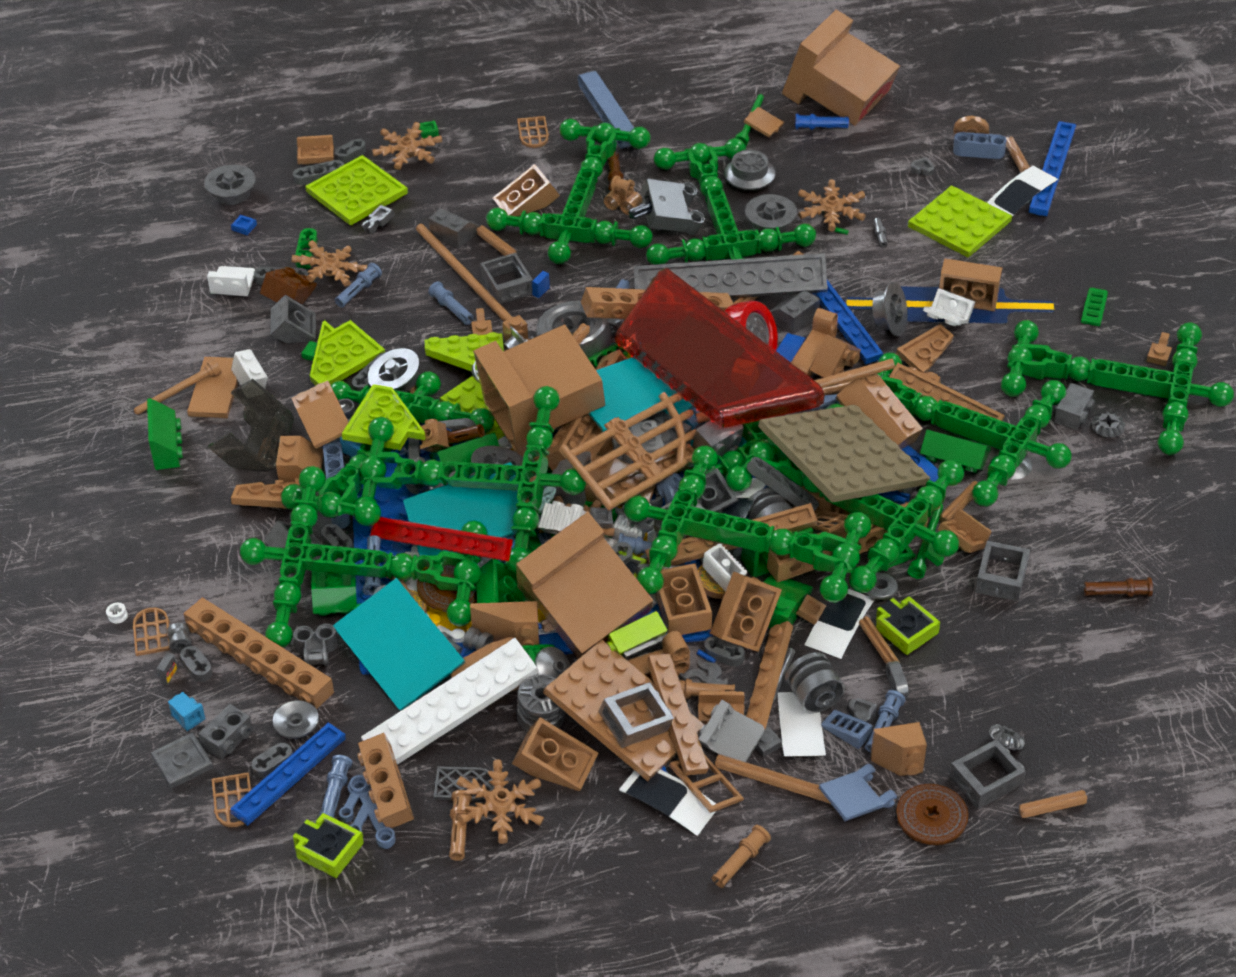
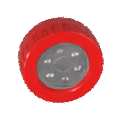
(756, 319)

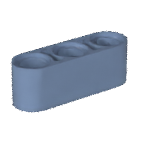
(979, 145)

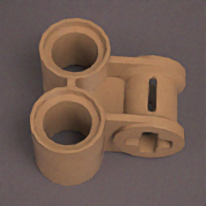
(622, 195)

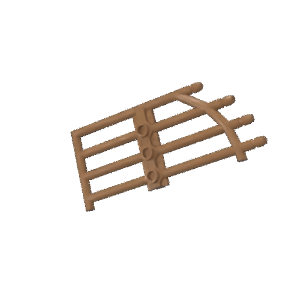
(631, 446)

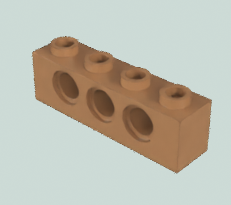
(398, 809)

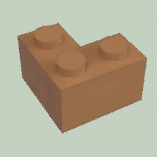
(834, 356)

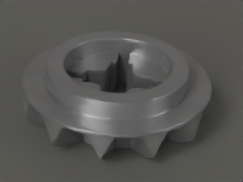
(1100, 425)
(1007, 737)

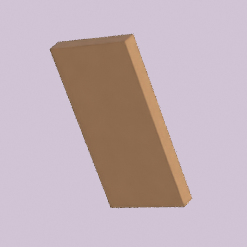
(213, 394)

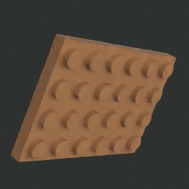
(602, 675)

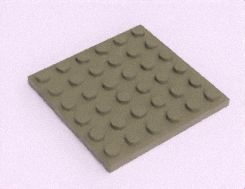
(843, 452)

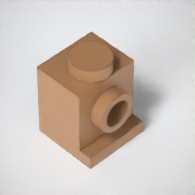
(518, 324)
(435, 436)

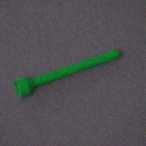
(744, 134)
(917, 567)

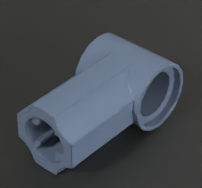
(668, 487)

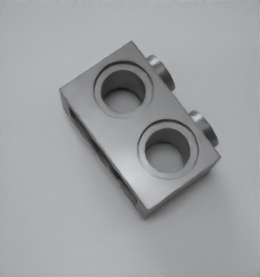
(225, 732)

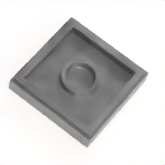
(182, 760)

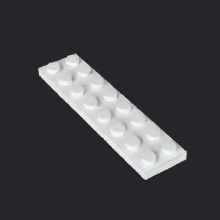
(456, 700)

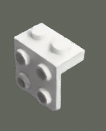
(231, 280)
(951, 307)

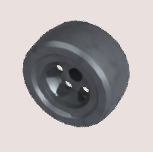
(573, 316)

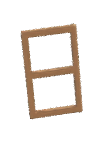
(694, 786)

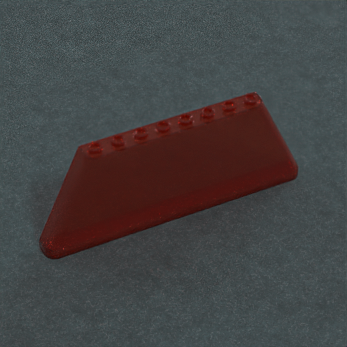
(712, 356)

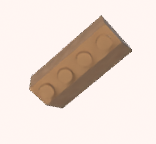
(882, 407)

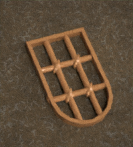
(537, 127)
(822, 514)
(146, 637)
(237, 792)

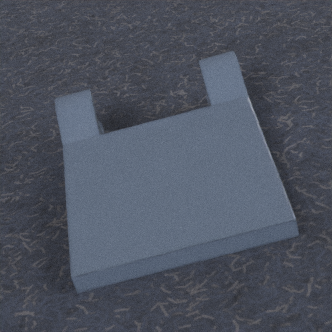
(854, 796)

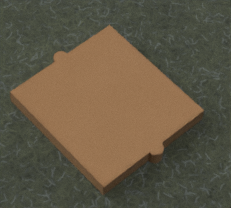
(763, 122)

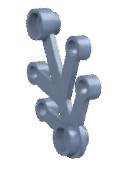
(367, 809)

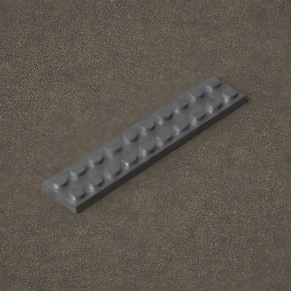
(746, 276)

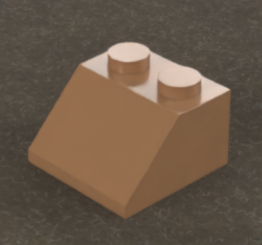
(295, 455)
(899, 748)

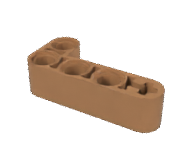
(823, 324)
(672, 644)

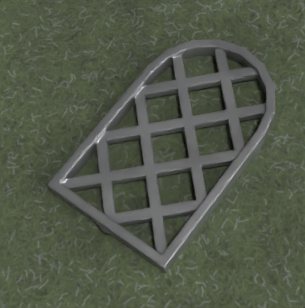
(644, 649)
(438, 796)

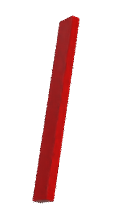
(443, 538)

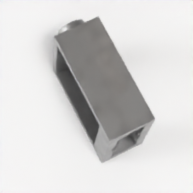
(509, 290)
(1010, 587)
(620, 725)
(972, 788)

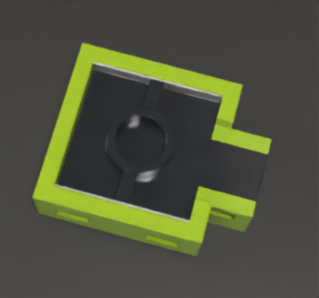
(906, 624)
(327, 844)

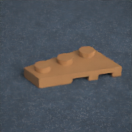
(926, 348)
(260, 495)

